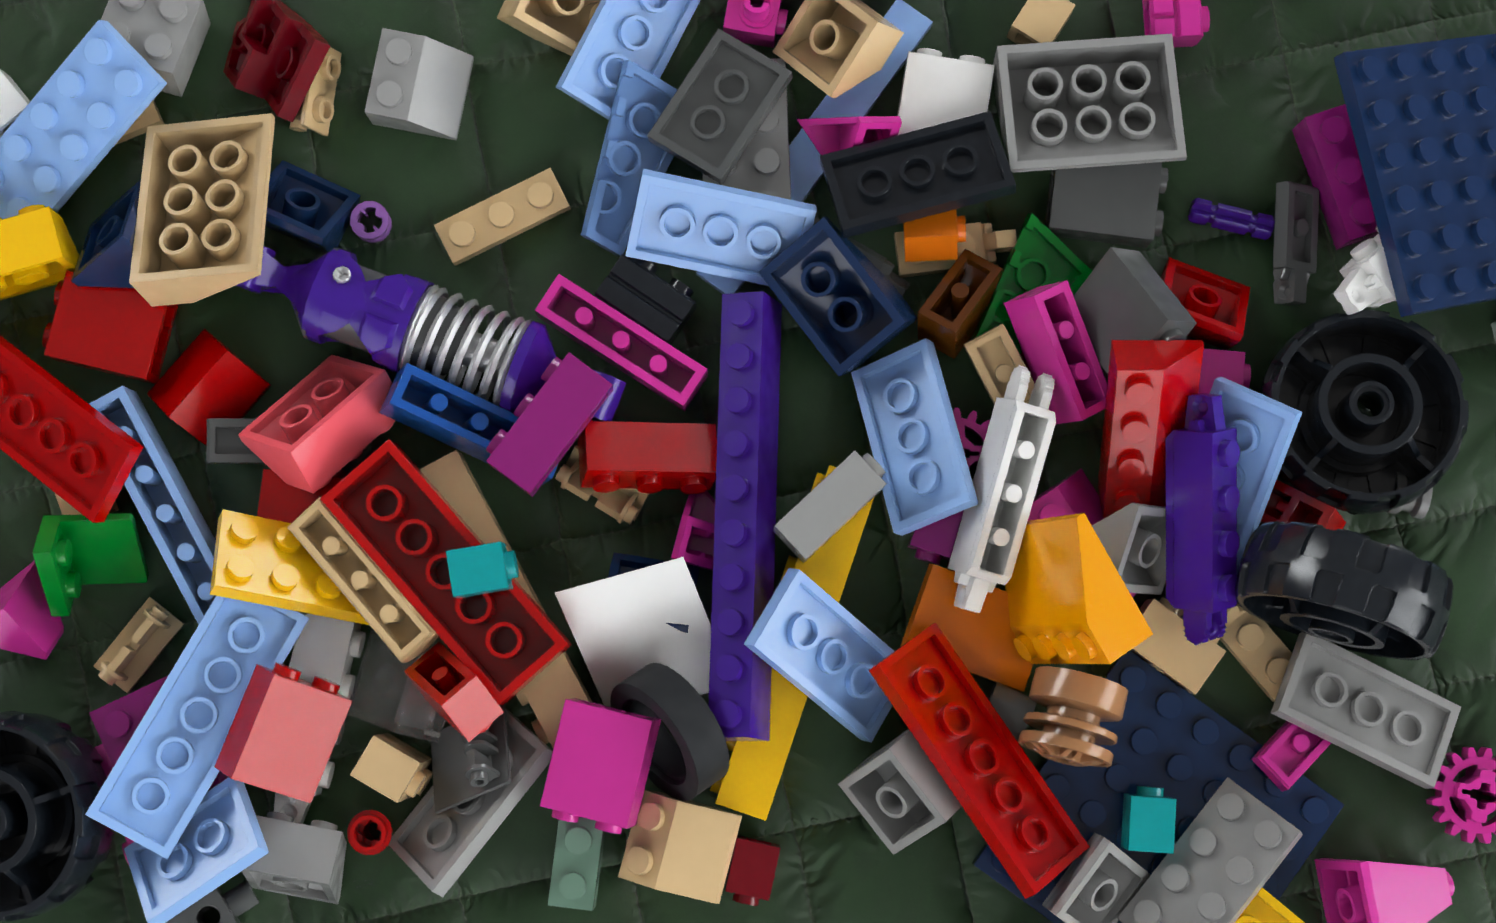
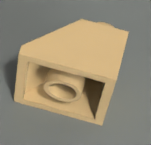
(837, 43)
(680, 847)

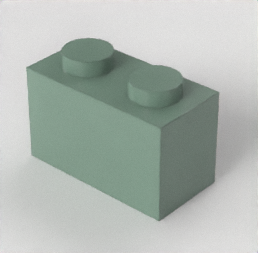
(576, 865)

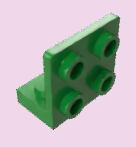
(78, 553)

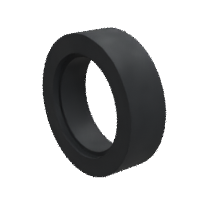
(701, 749)

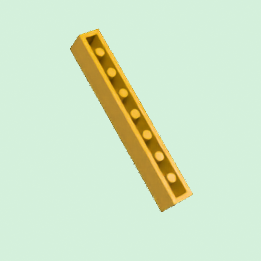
(758, 765)

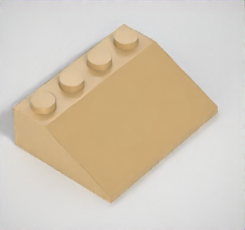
(201, 207)

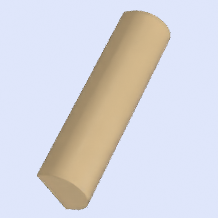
(363, 582)

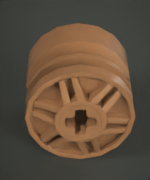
(1074, 711)

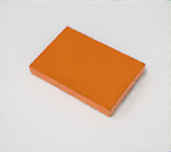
(980, 638)

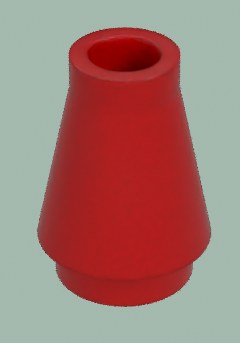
(359, 834)

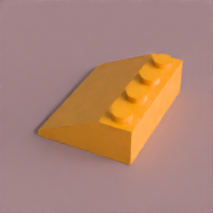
(1070, 597)

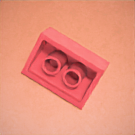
(321, 423)

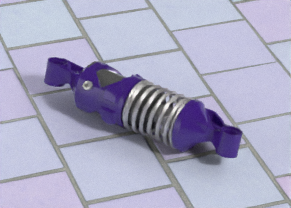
(417, 323)

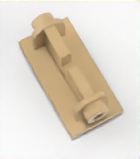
(318, 105)
(621, 504)
(138, 645)

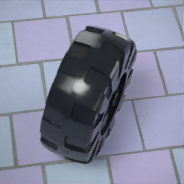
(1396, 375)
(1345, 590)
(44, 832)

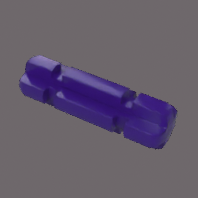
(1231, 218)

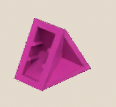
(846, 132)
(696, 531)
(26, 617)

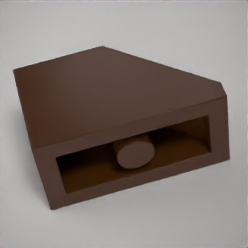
(958, 303)

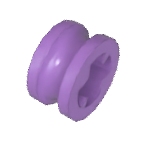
(380, 212)

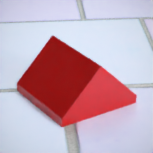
(1211, 300)
(206, 385)

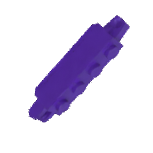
(1202, 518)

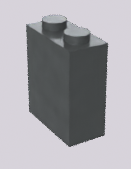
(1107, 203)
(1129, 302)

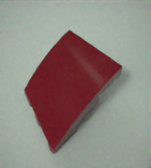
(275, 56)

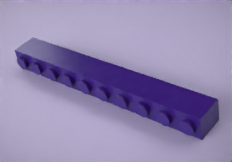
(744, 511)

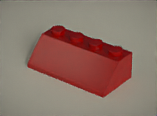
(1142, 407)

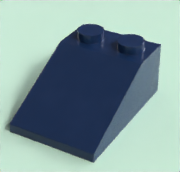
(837, 296)

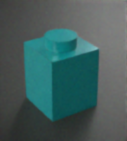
(481, 569)
(1148, 821)

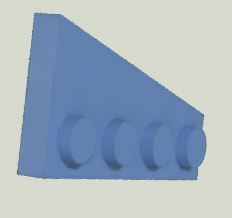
(624, 155)

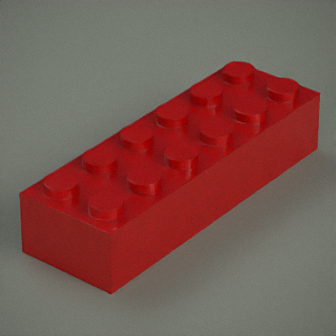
(407, 534)

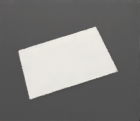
(624, 625)

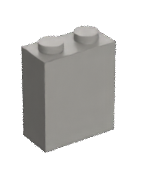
(830, 505)

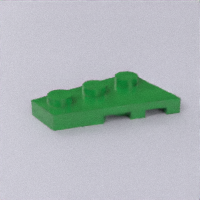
(1034, 261)

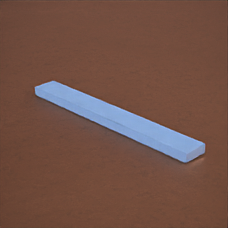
(857, 101)

